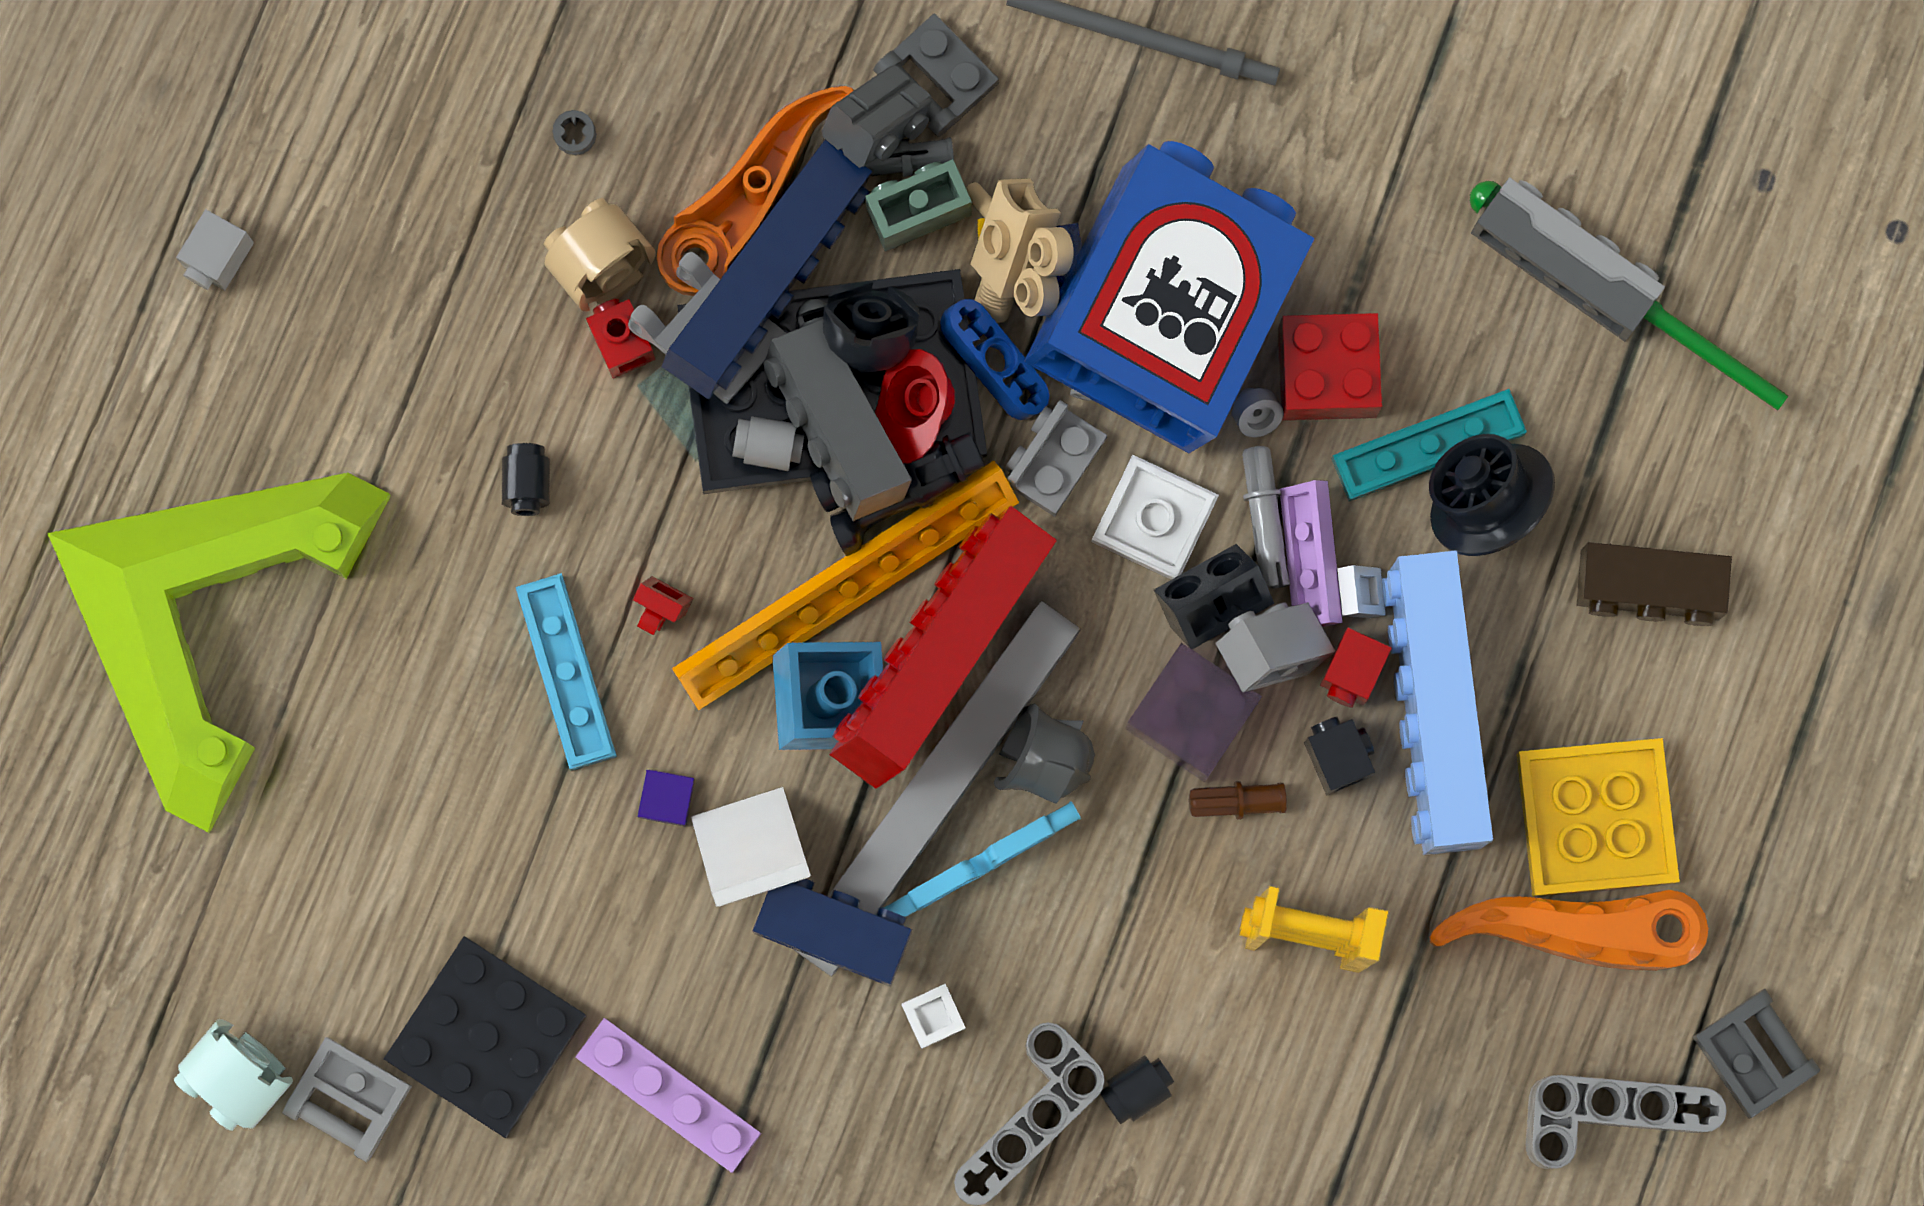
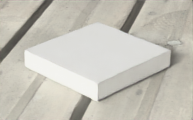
(1154, 518)

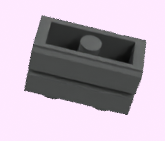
(878, 117)

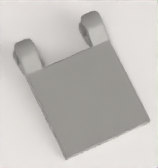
(697, 274)

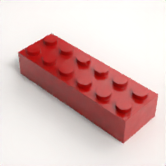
(941, 646)

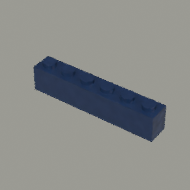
(766, 270)

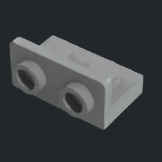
(1055, 458)

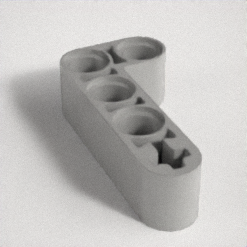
(1625, 1112)
(1022, 1123)

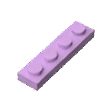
(668, 1095)

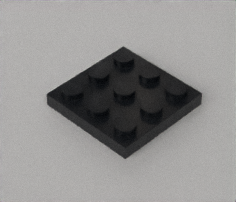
(485, 1037)

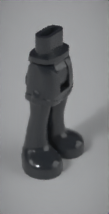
(930, 477)

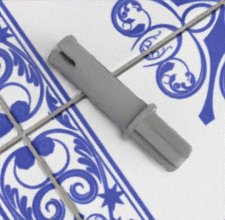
(1265, 516)

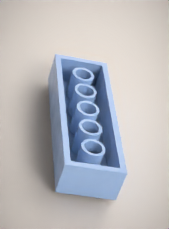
(1439, 703)

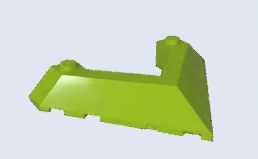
(127, 588)

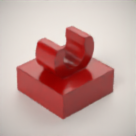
(661, 603)

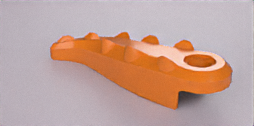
(742, 200)
(1593, 933)

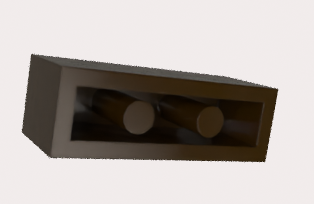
(1654, 583)

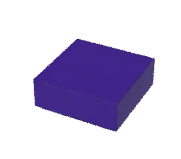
(666, 798)

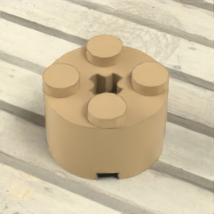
(597, 255)

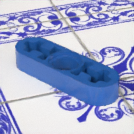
(962, 341)

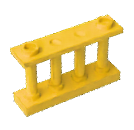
(1354, 941)

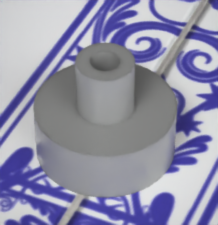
(1257, 412)

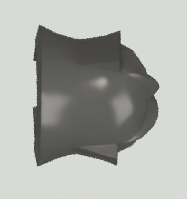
(1049, 755)

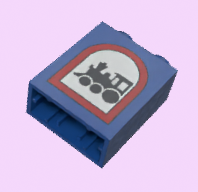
(1172, 295)

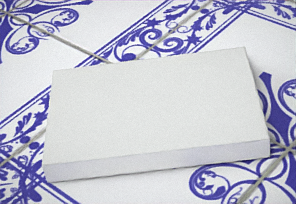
(750, 847)

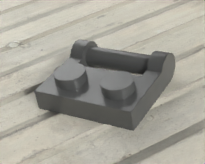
(948, 65)
(1744, 1063)

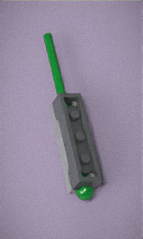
(1591, 273)

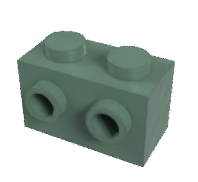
(918, 204)

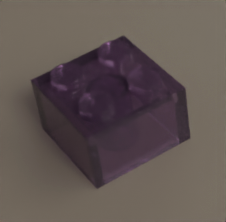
(1192, 712)

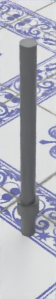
(1230, 62)

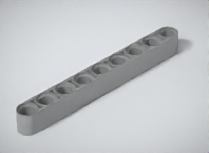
(956, 762)

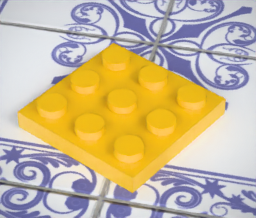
(1597, 817)

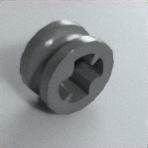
(560, 134)

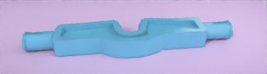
(990, 859)

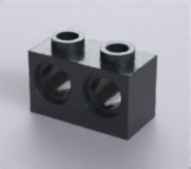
(1212, 595)

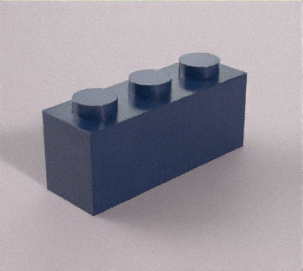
(834, 930)

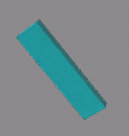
(1421, 445)

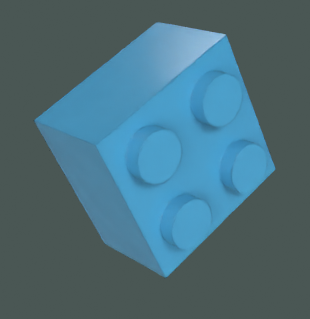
(819, 687)

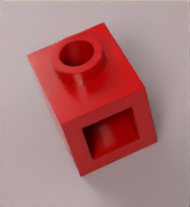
(617, 343)
(1354, 668)

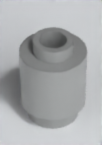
(767, 443)

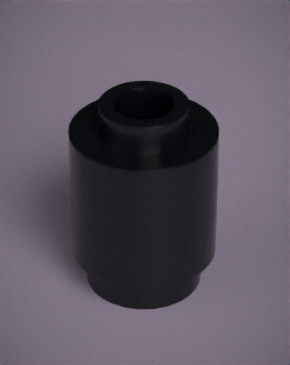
(525, 479)
(1137, 1089)

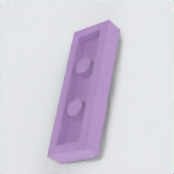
(1311, 550)

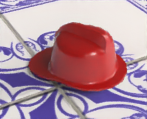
(915, 403)

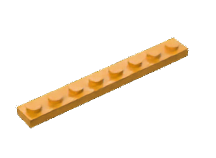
(844, 585)

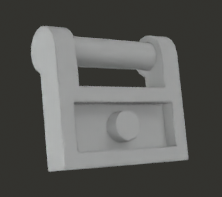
(355, 1084)

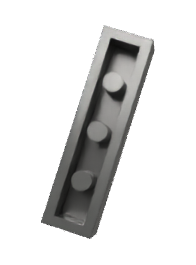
(836, 421)

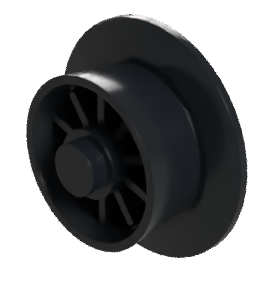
(1488, 494)

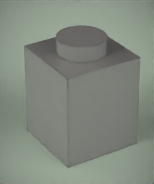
(214, 251)

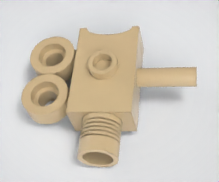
(1018, 250)

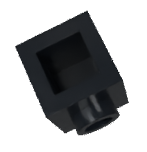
(1340, 754)

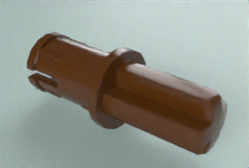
(1237, 800)

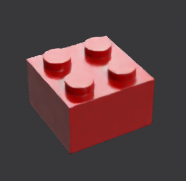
(1329, 366)

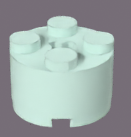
(233, 1076)

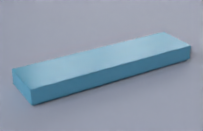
(566, 672)

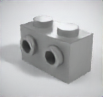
(1274, 646)

